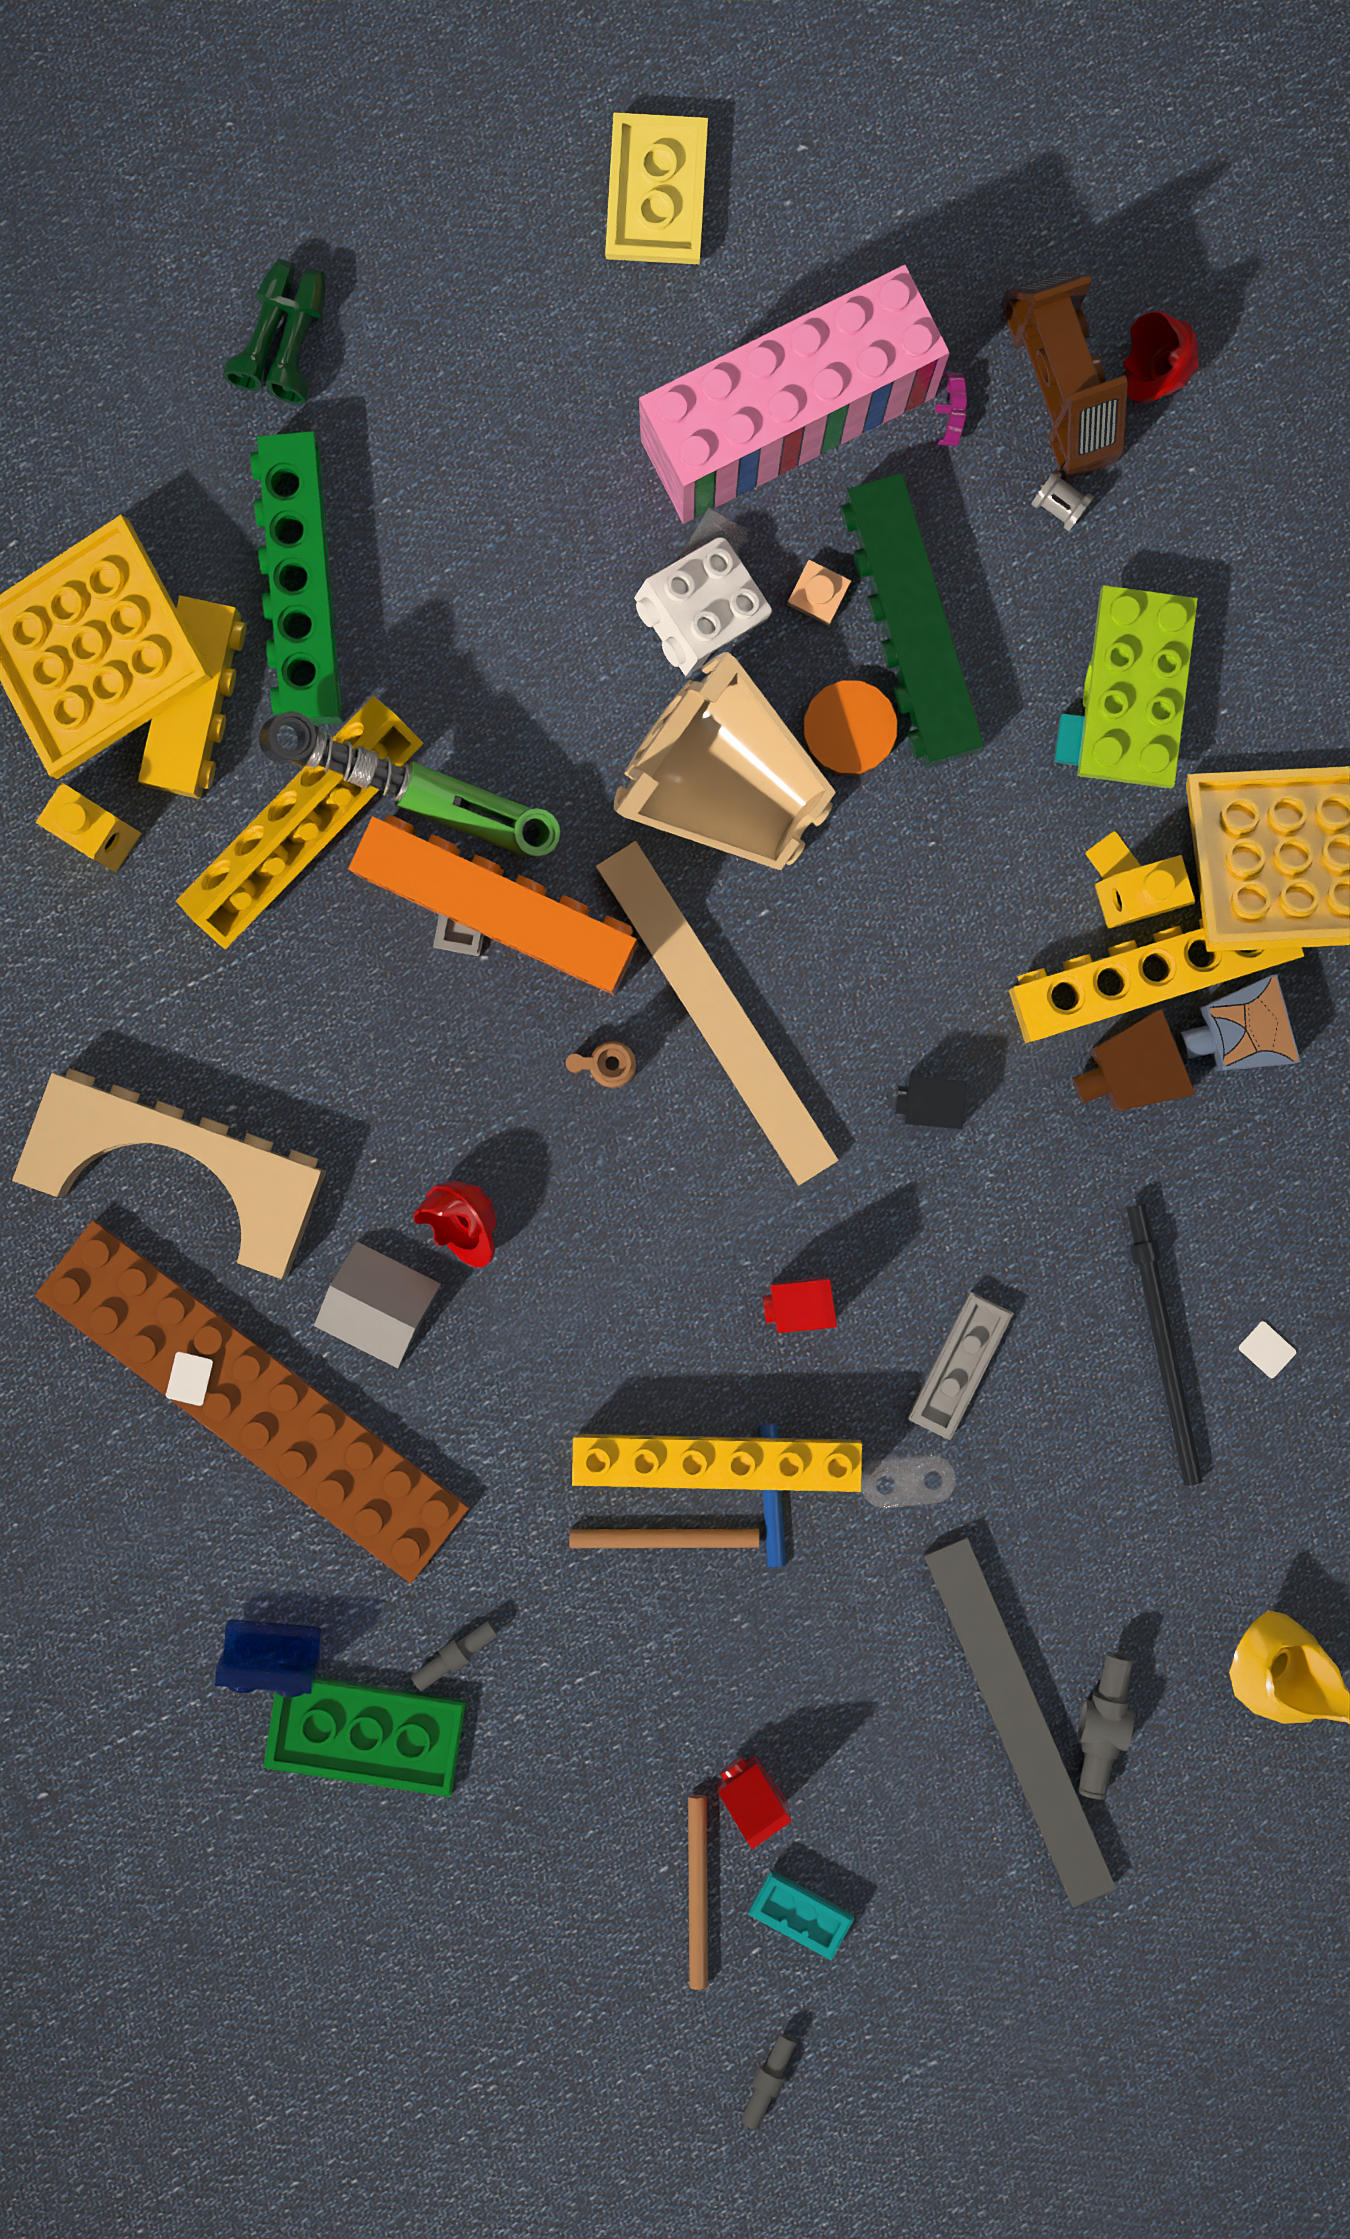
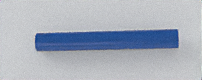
(773, 1512)

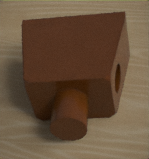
(1136, 1067)

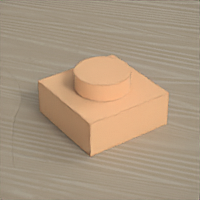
(818, 592)

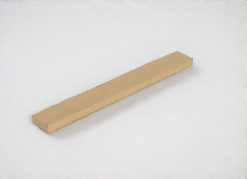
(717, 1013)

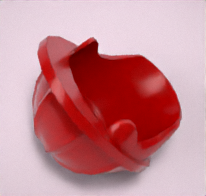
(1160, 357)
(461, 1220)

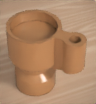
(610, 1064)

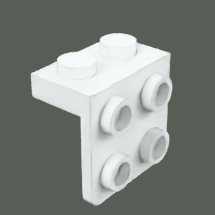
(701, 604)

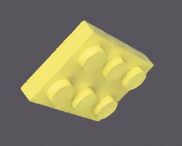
(656, 188)

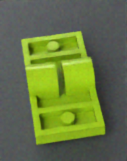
(1137, 687)

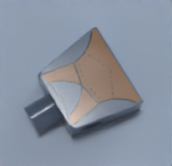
(1244, 1029)

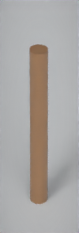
(664, 1538)
(698, 1892)

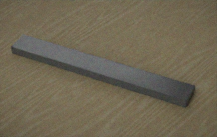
(1019, 1721)

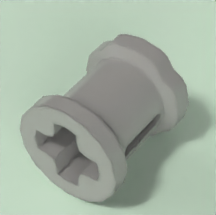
(1058, 487)

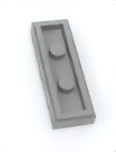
(960, 1365)

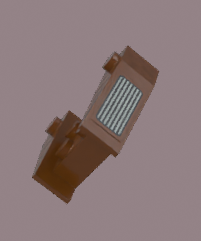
(1081, 405)

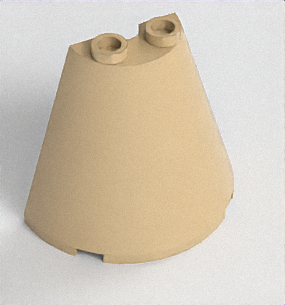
(726, 771)

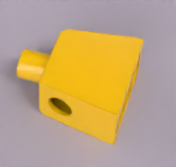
(88, 827)
(1145, 892)

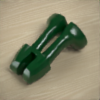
(284, 378)

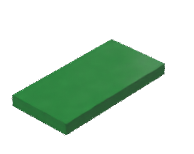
(368, 1736)

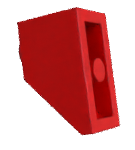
(800, 1305)
(753, 1800)

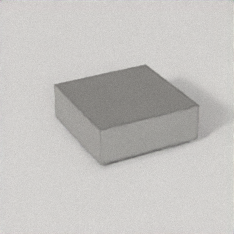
(457, 937)

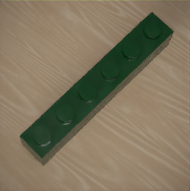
(912, 620)

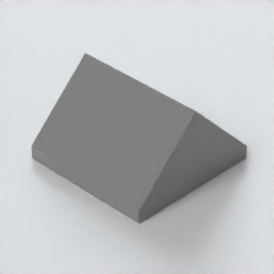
(376, 1304)

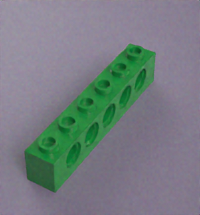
(297, 457)

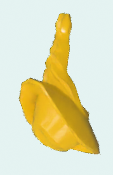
(1305, 1678)

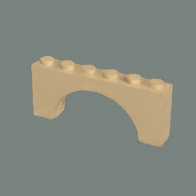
(84, 1122)

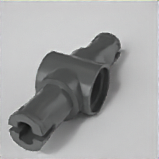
(1105, 1725)

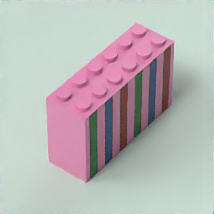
(793, 394)

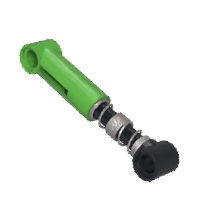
(415, 787)

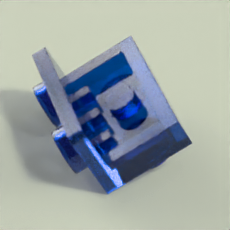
(269, 1657)

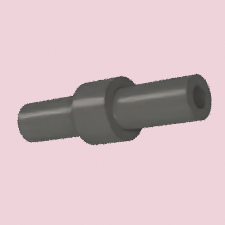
(454, 1655)
(768, 2081)

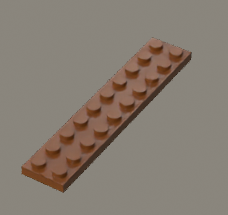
(254, 1402)

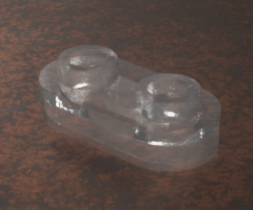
(908, 1481)

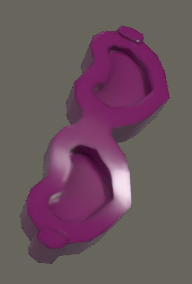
(956, 408)

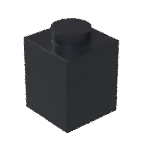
(931, 1102)

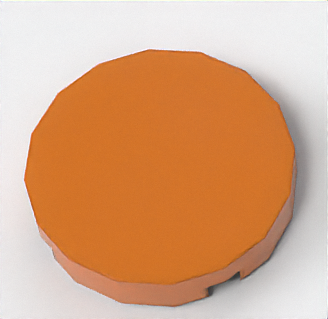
(850, 727)

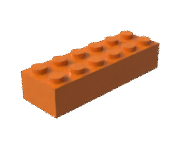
(494, 905)

